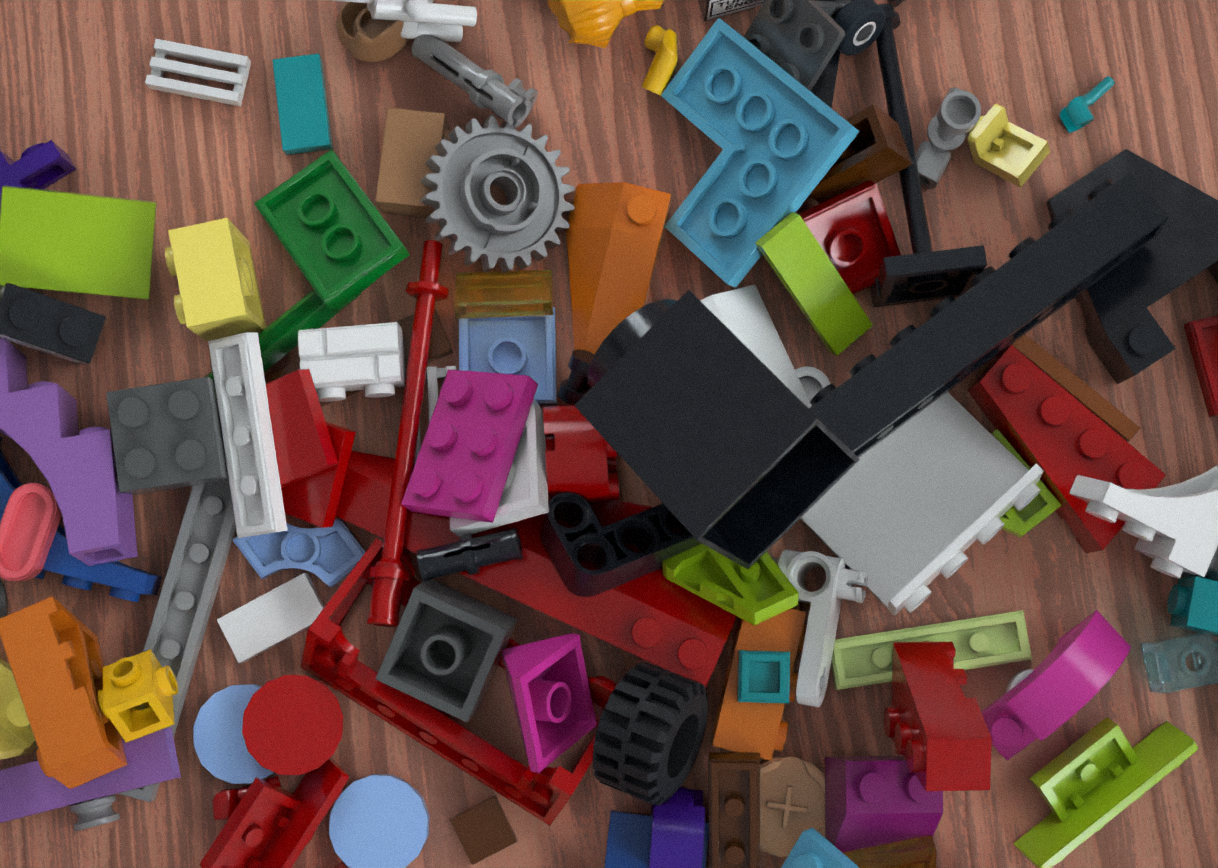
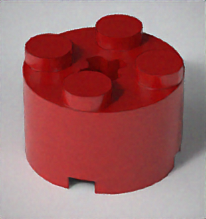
(578, 456)

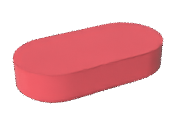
(27, 531)

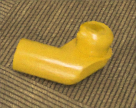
(665, 60)

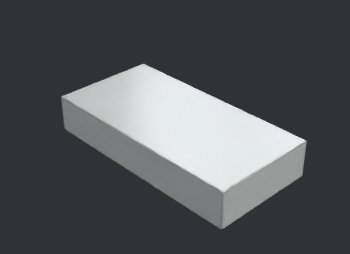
(271, 618)

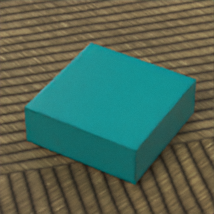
(763, 676)

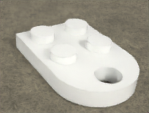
(526, 485)

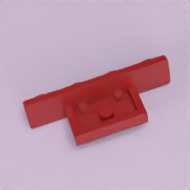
(273, 824)

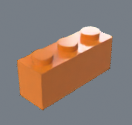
(752, 725)

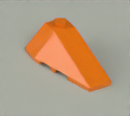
(611, 255)

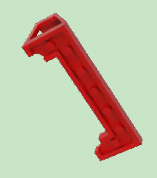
(336, 663)

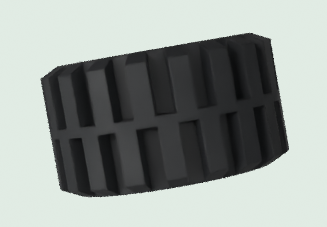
(650, 733)

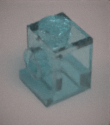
(1167, 667)

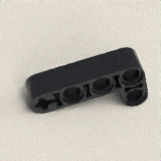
(606, 545)

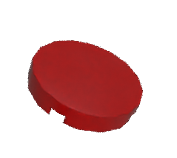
(292, 725)

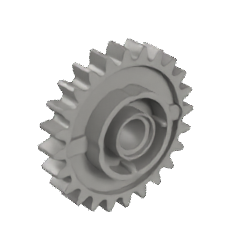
(472, 216)

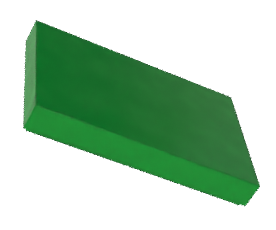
(331, 229)

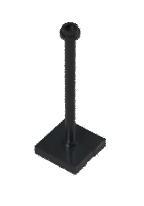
(926, 272)

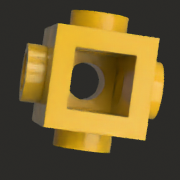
(138, 695)

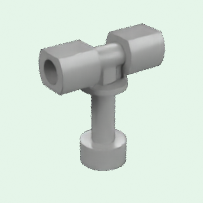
(946, 133)

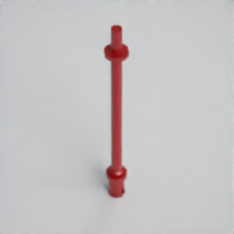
(389, 571)

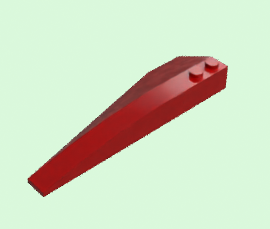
(640, 616)

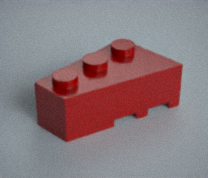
(933, 721)

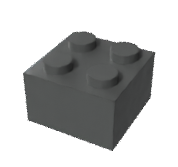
(167, 436)
(446, 649)

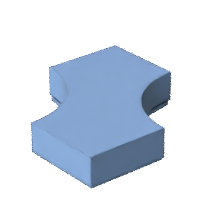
(322, 551)

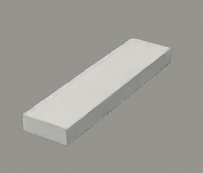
(247, 435)

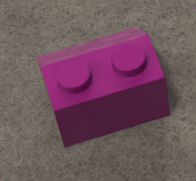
(876, 802)

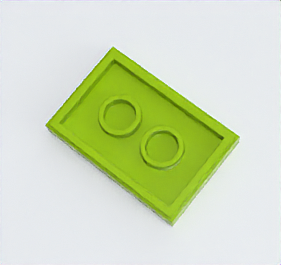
(76, 242)

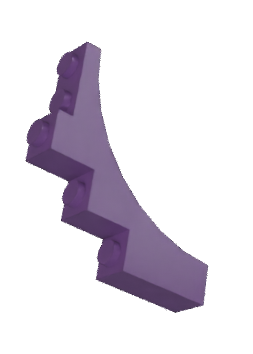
(74, 462)

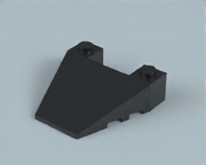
(1116, 305)

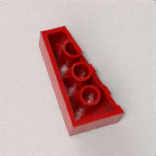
(1062, 439)

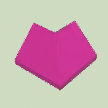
(549, 696)

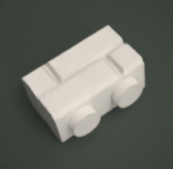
(354, 359)

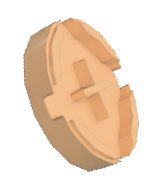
(789, 803)

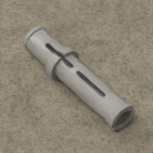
(484, 87)

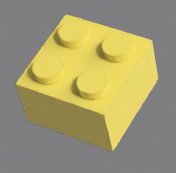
(215, 280)

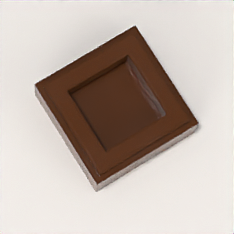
(484, 829)

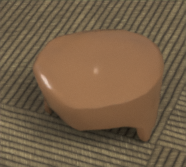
(368, 37)

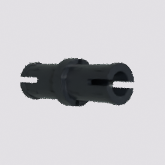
(469, 554)

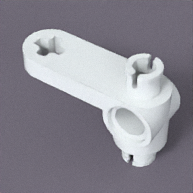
(822, 617)

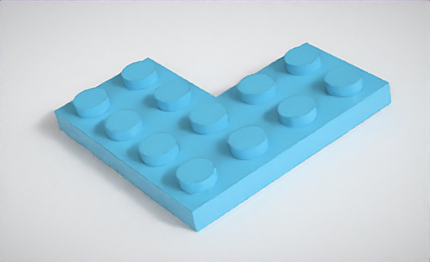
(773, 143)

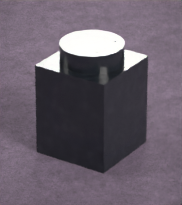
(710, 427)

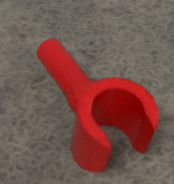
(227, 800)

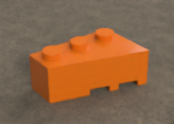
(59, 680)

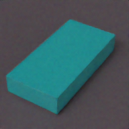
(302, 104)

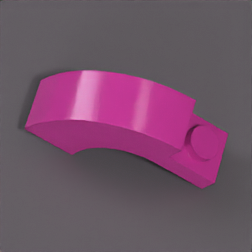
(1057, 687)

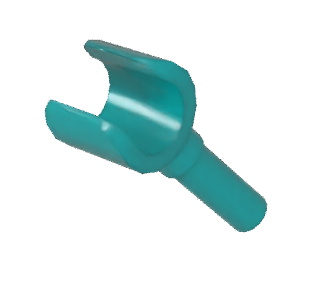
(1077, 113)

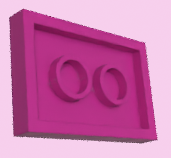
(470, 445)

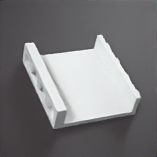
(921, 502)

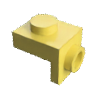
(1006, 147)

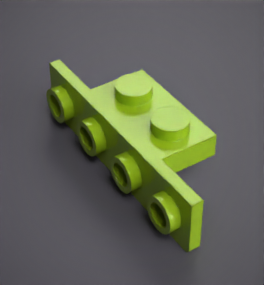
(1097, 782)

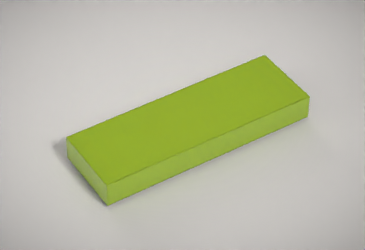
(814, 283)

